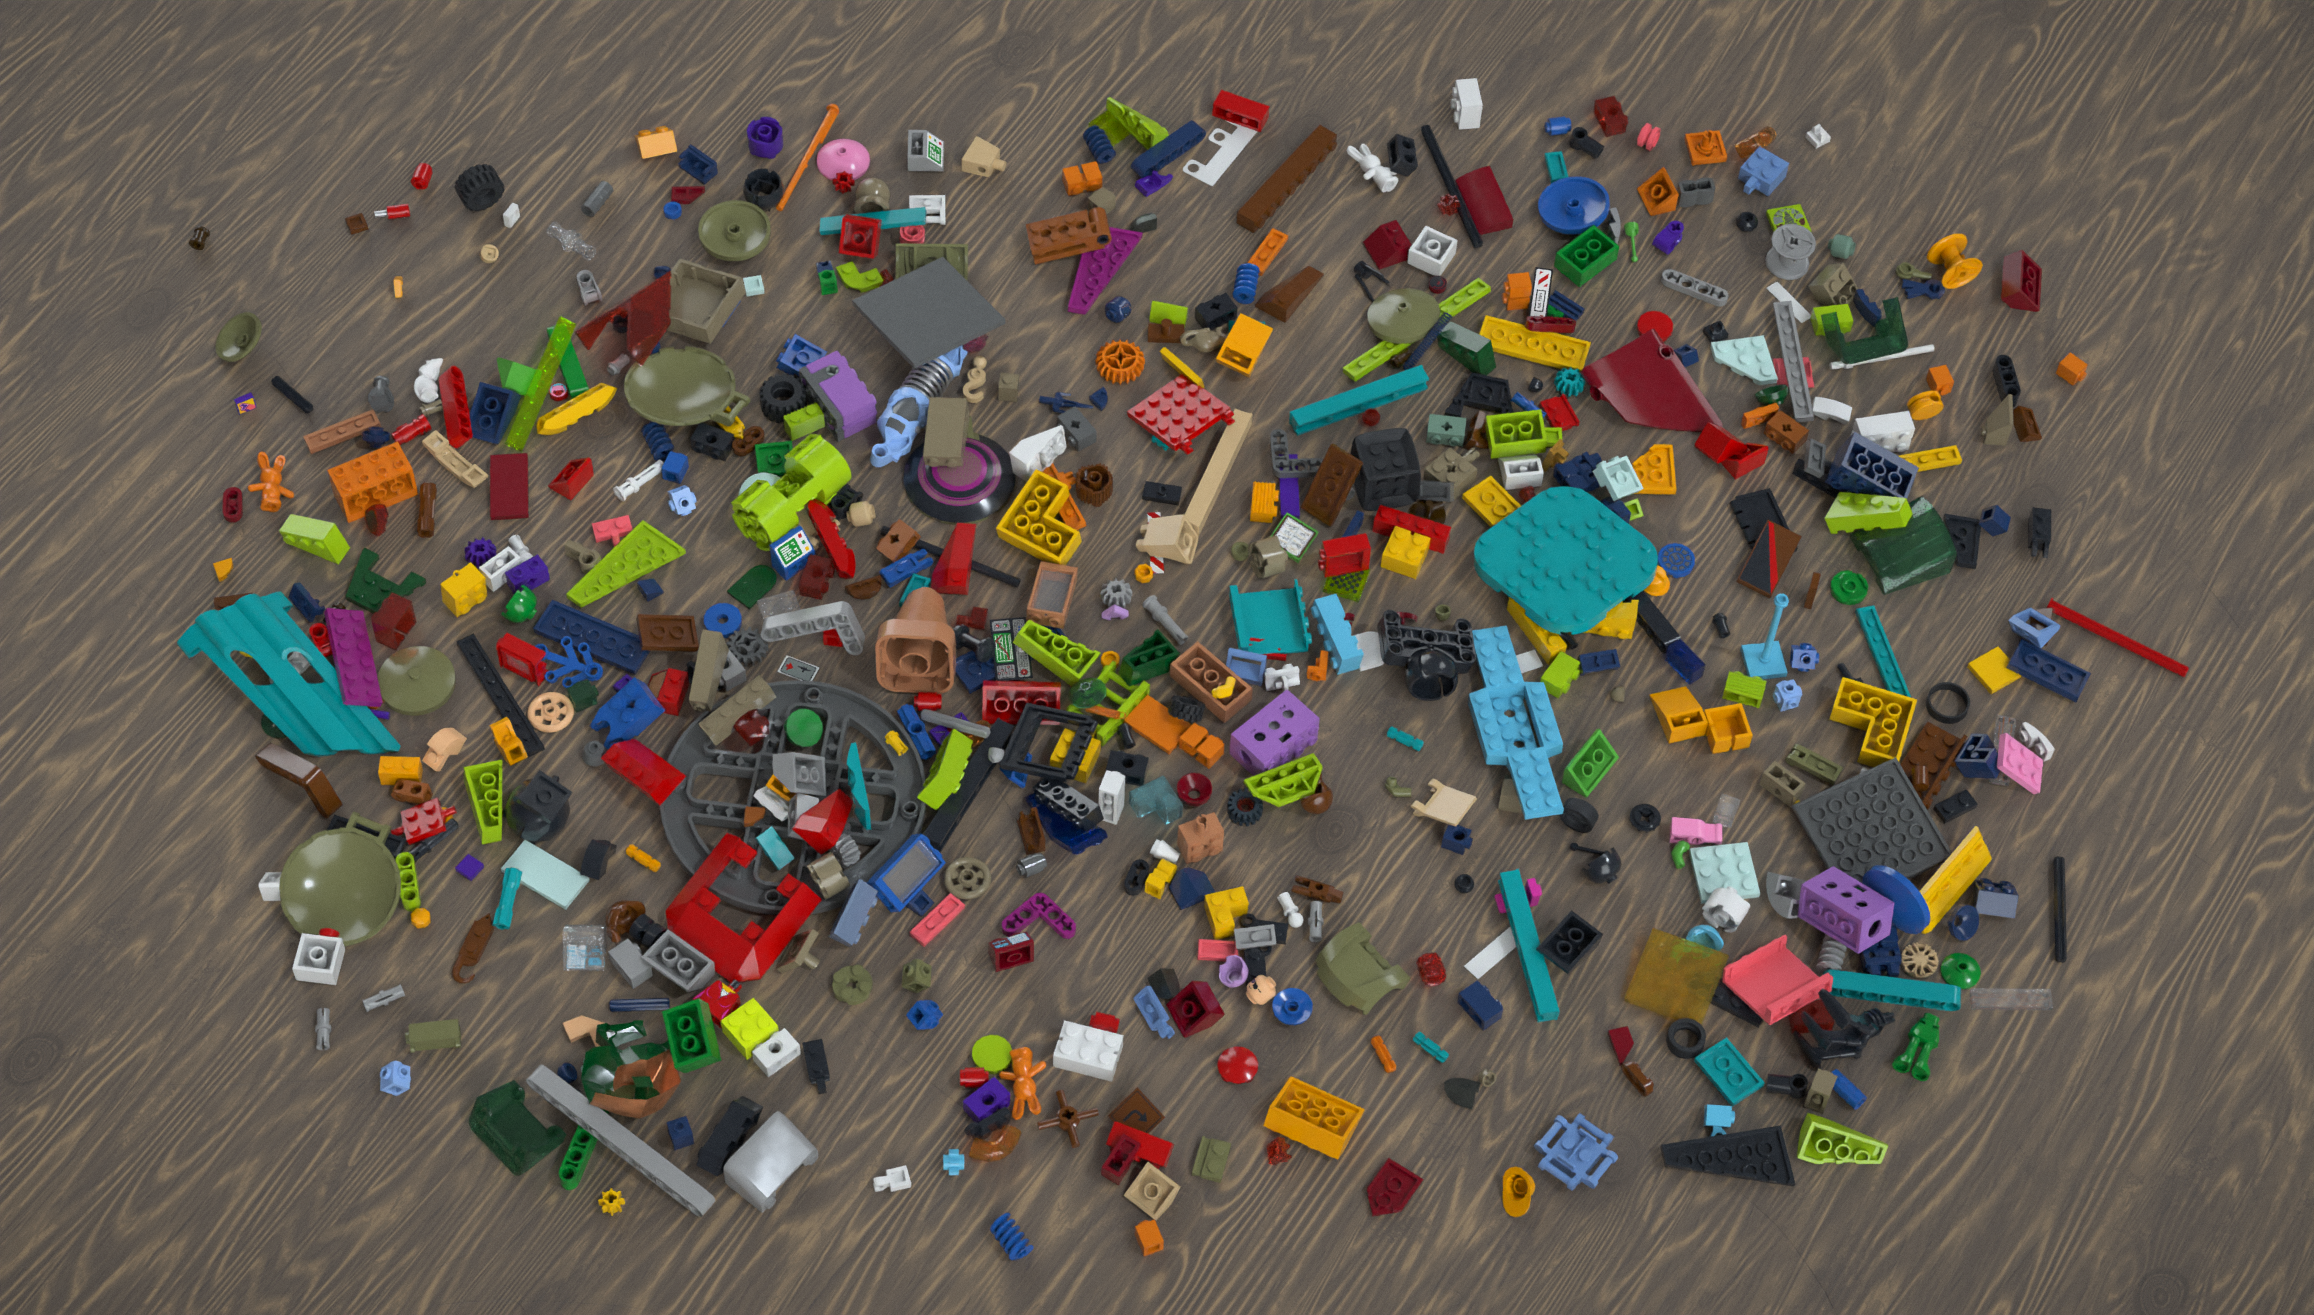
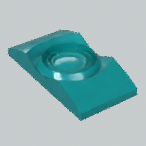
(857, 785)

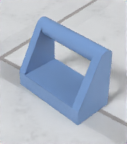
(2038, 638)
(1248, 672)

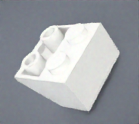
(1521, 471)

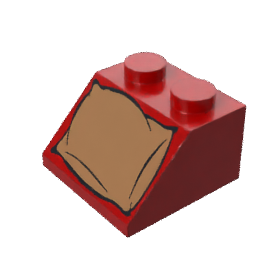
(670, 689)

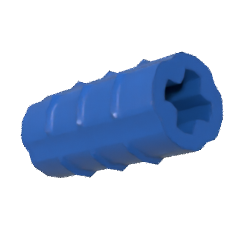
(1848, 1091)

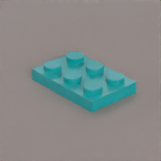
(1729, 1072)

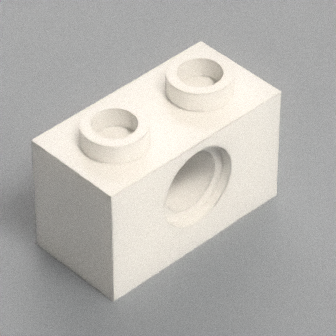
(495, 568)
(772, 1062)

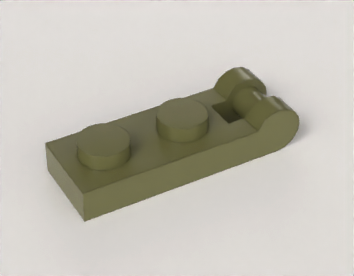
(1814, 764)

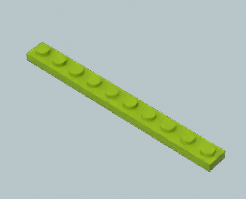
(1384, 350)

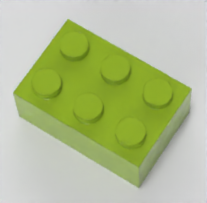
(1516, 434)

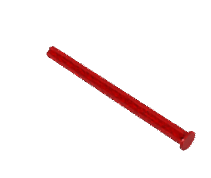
(2118, 638)

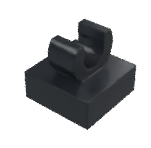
(1715, 332)

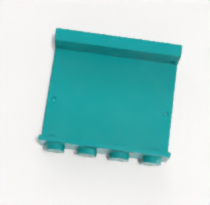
(1272, 617)

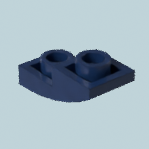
(1869, 311)

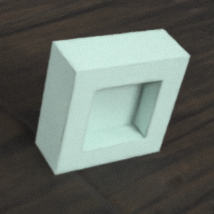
(753, 285)

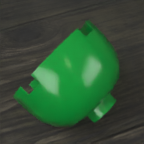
(521, 606)

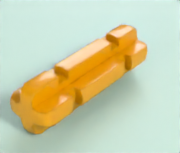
(643, 858)

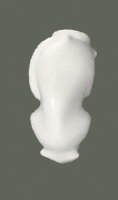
(425, 384)

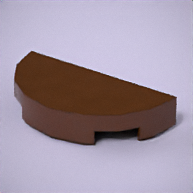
(865, 589)

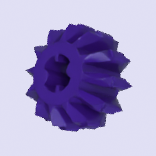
(479, 552)

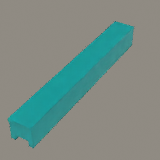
(1358, 400)
(1526, 942)

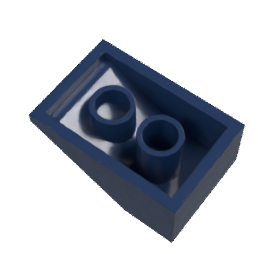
(492, 412)

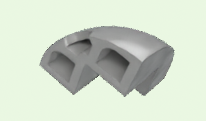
(1784, 894)

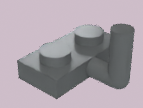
(1815, 459)

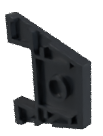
(1484, 393)

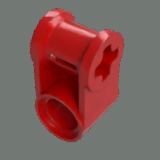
(321, 642)

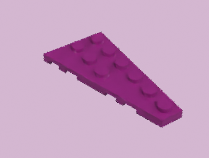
(1099, 267)

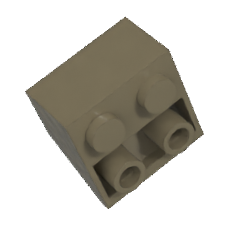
(1834, 285)

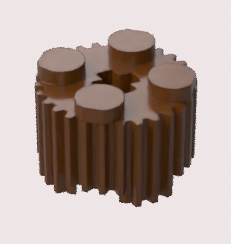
(1094, 484)

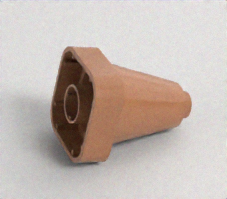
(917, 646)

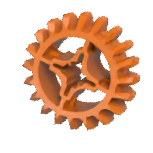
(1131, 361)

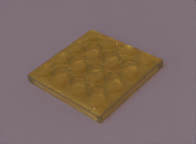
(1676, 977)

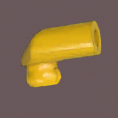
(1224, 690)

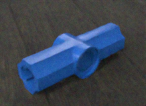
(912, 723)

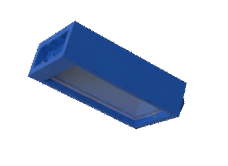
(906, 872)

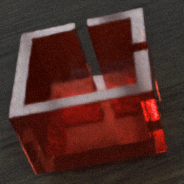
(394, 614)

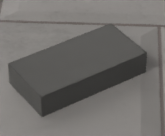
(1436, 491)

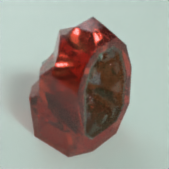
(376, 519)

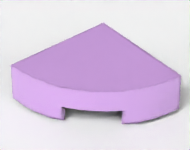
(1115, 612)

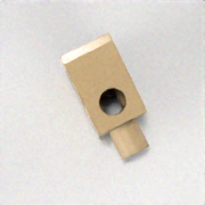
(982, 158)

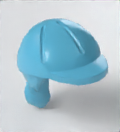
(1705, 936)

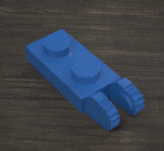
(905, 567)

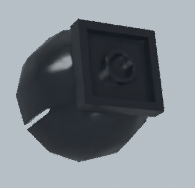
(539, 806)

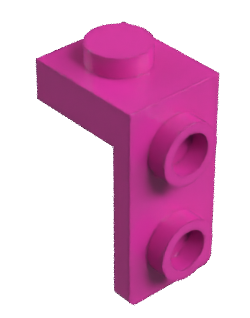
(1533, 894)

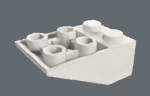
(1037, 452)

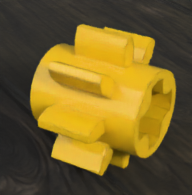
(606, 1203)

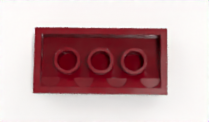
(1485, 200)

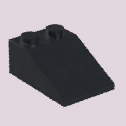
(1570, 942)

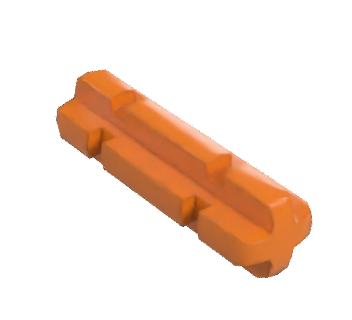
(1383, 1054)

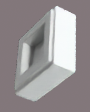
(511, 215)

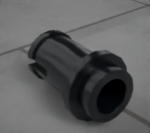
(1721, 625)
(1124, 731)

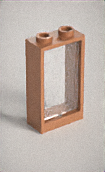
(1052, 594)

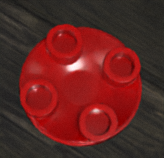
(1237, 1065)

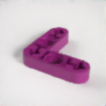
(1036, 911)

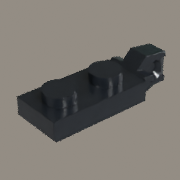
(816, 1064)

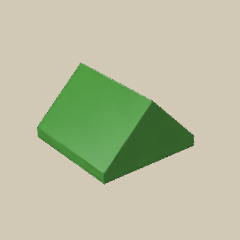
(515, 375)

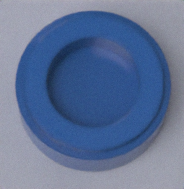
(672, 210)

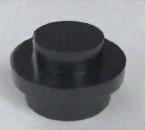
(1464, 883)

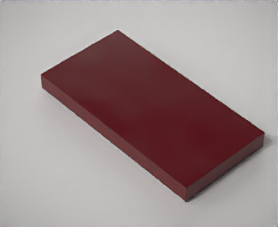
(509, 486)

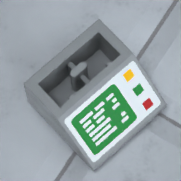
(925, 151)

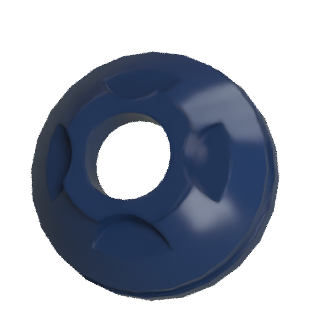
(1967, 923)

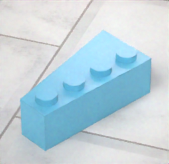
(1337, 634)

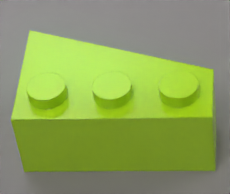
(315, 537)

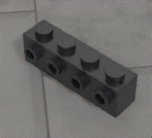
(1068, 803)

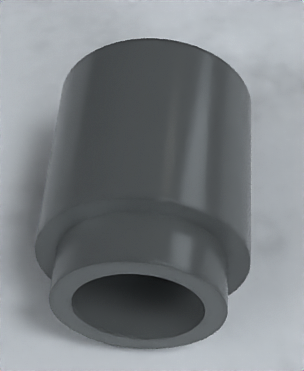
(1031, 865)

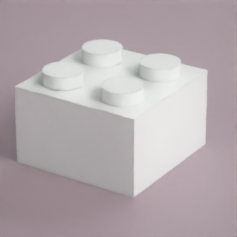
(1467, 103)
(1432, 251)
(318, 959)

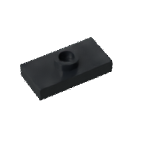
(1162, 493)

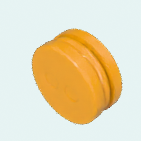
(1925, 405)

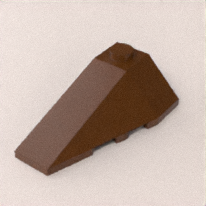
(1288, 295)

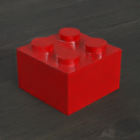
(860, 236)

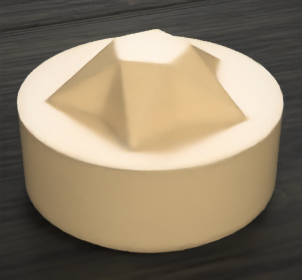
(489, 253)

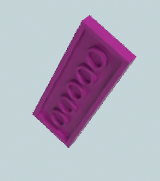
(353, 657)

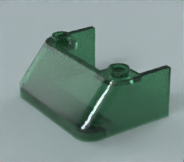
(1889, 336)

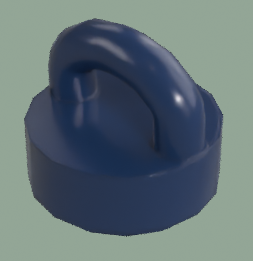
(660, 270)
(567, 1072)

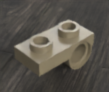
(583, 555)

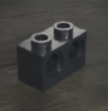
(1402, 155)

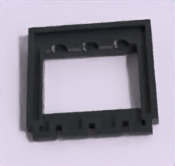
(1026, 731)

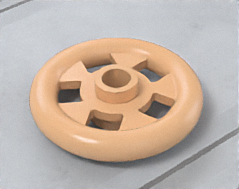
(556, 725)

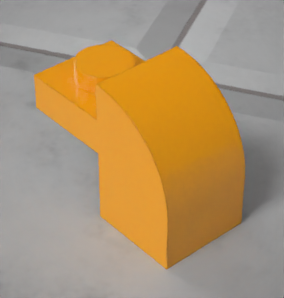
(507, 741)

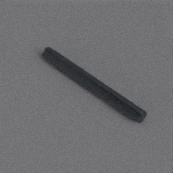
(2060, 909)

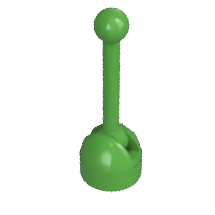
(1631, 230)

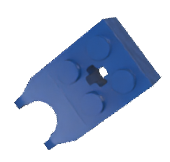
(628, 712)

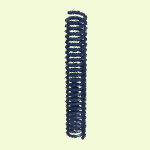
(1423, 341)

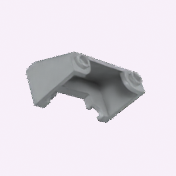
(768, 1161)

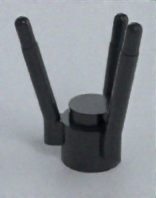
(1365, 271)

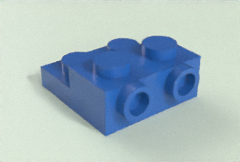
(798, 354)

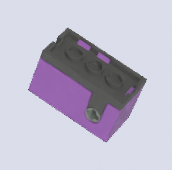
(839, 395)

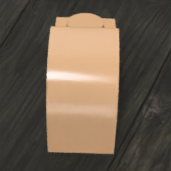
(442, 744)

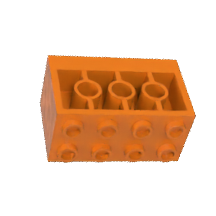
(372, 479)

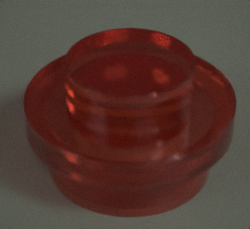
(1371, 417)

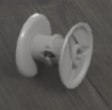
(1790, 251)

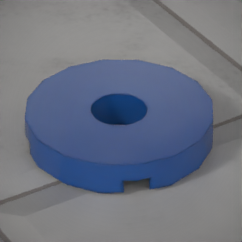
(726, 611)

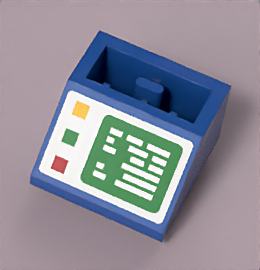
(791, 553)

